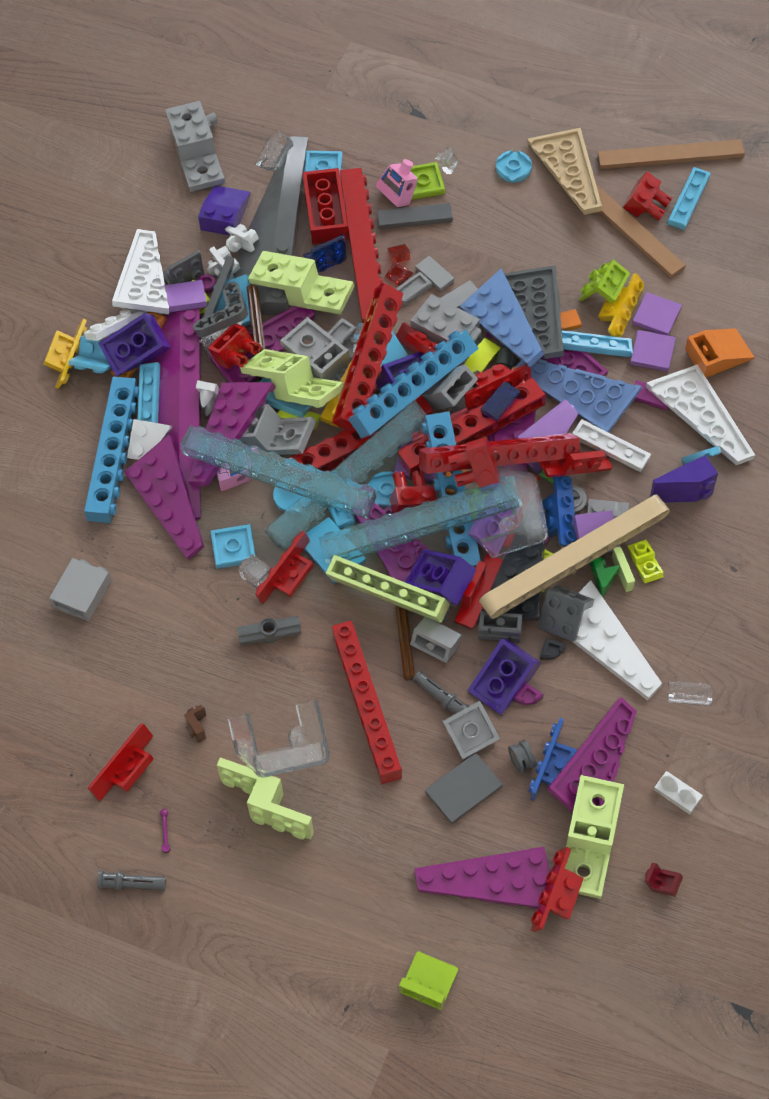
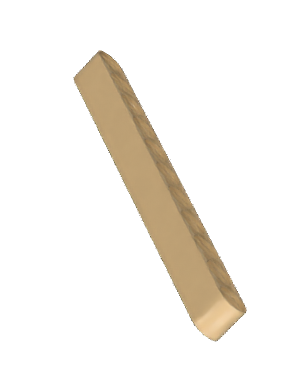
(574, 556)

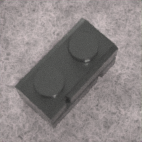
(502, 627)

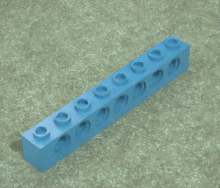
(362, 419)
(442, 424)
(95, 509)

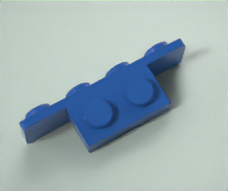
(560, 511)
(555, 759)

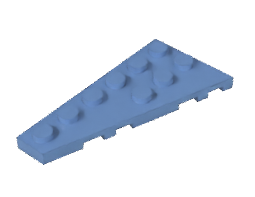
(504, 318)
(593, 395)

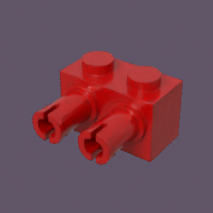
(641, 197)
(232, 345)
(481, 459)
(410, 496)

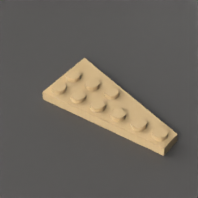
(569, 163)

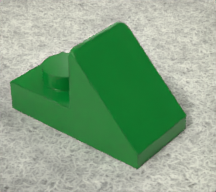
(603, 576)

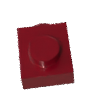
(662, 880)

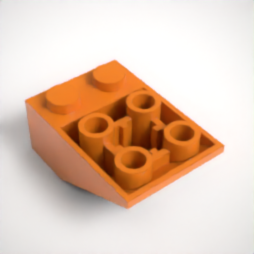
(717, 350)

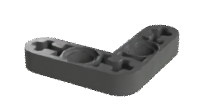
(231, 315)

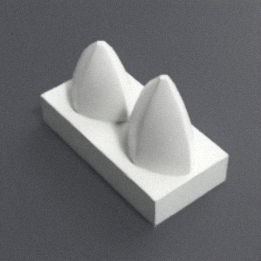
(208, 395)
(678, 792)

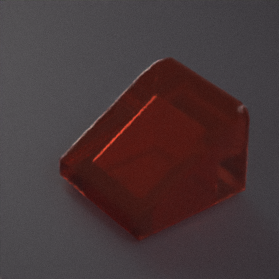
(399, 253)
(398, 273)

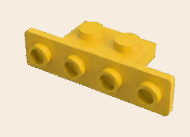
(621, 309)
(62, 350)

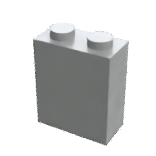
(450, 388)
(80, 589)

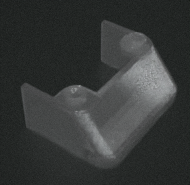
(527, 523)
(306, 748)

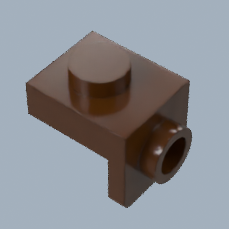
(194, 727)

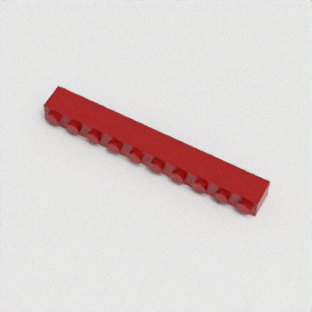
(361, 236)

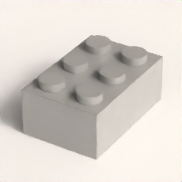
(440, 319)

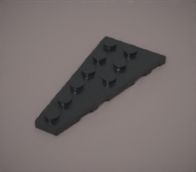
(514, 564)

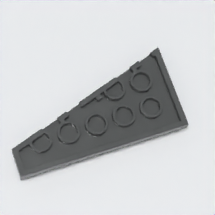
(539, 300)

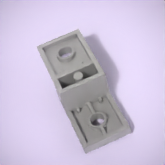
(195, 146)
(326, 355)
(277, 433)

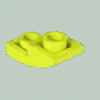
(483, 356)
(645, 561)

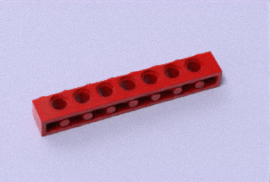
(366, 347)
(483, 427)
(329, 446)
(504, 452)
(366, 702)

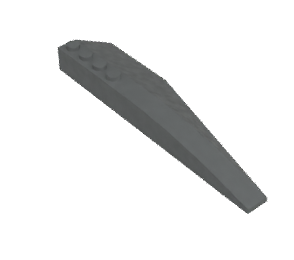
(277, 222)

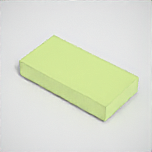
(624, 571)

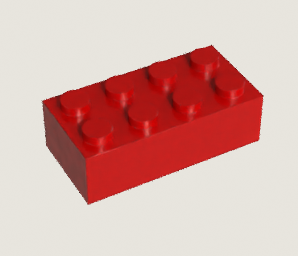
(325, 205)

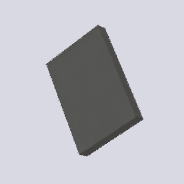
(463, 788)

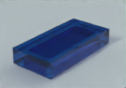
(500, 401)

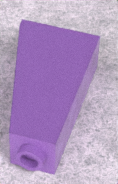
(553, 423)

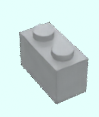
(435, 639)

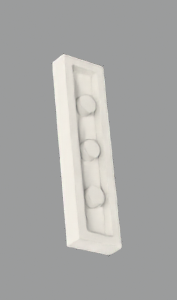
(112, 324)
(612, 446)

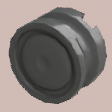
(522, 756)

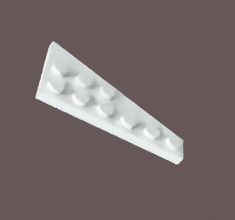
(142, 277)
(698, 405)
(612, 647)

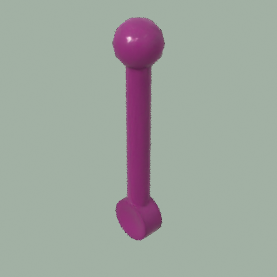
(165, 847)

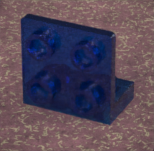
(328, 253)

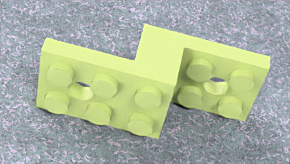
(301, 282)
(292, 378)
(265, 800)
(593, 832)

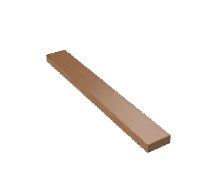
(671, 154)
(639, 236)

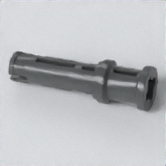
(448, 701)
(104, 878)

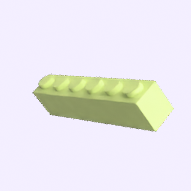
(388, 589)

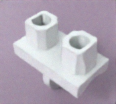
(241, 238)
(219, 257)

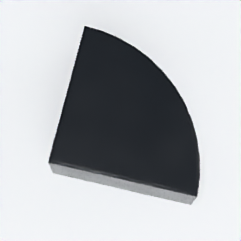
(552, 649)

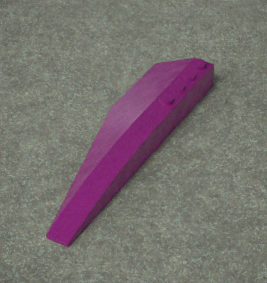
(177, 392)

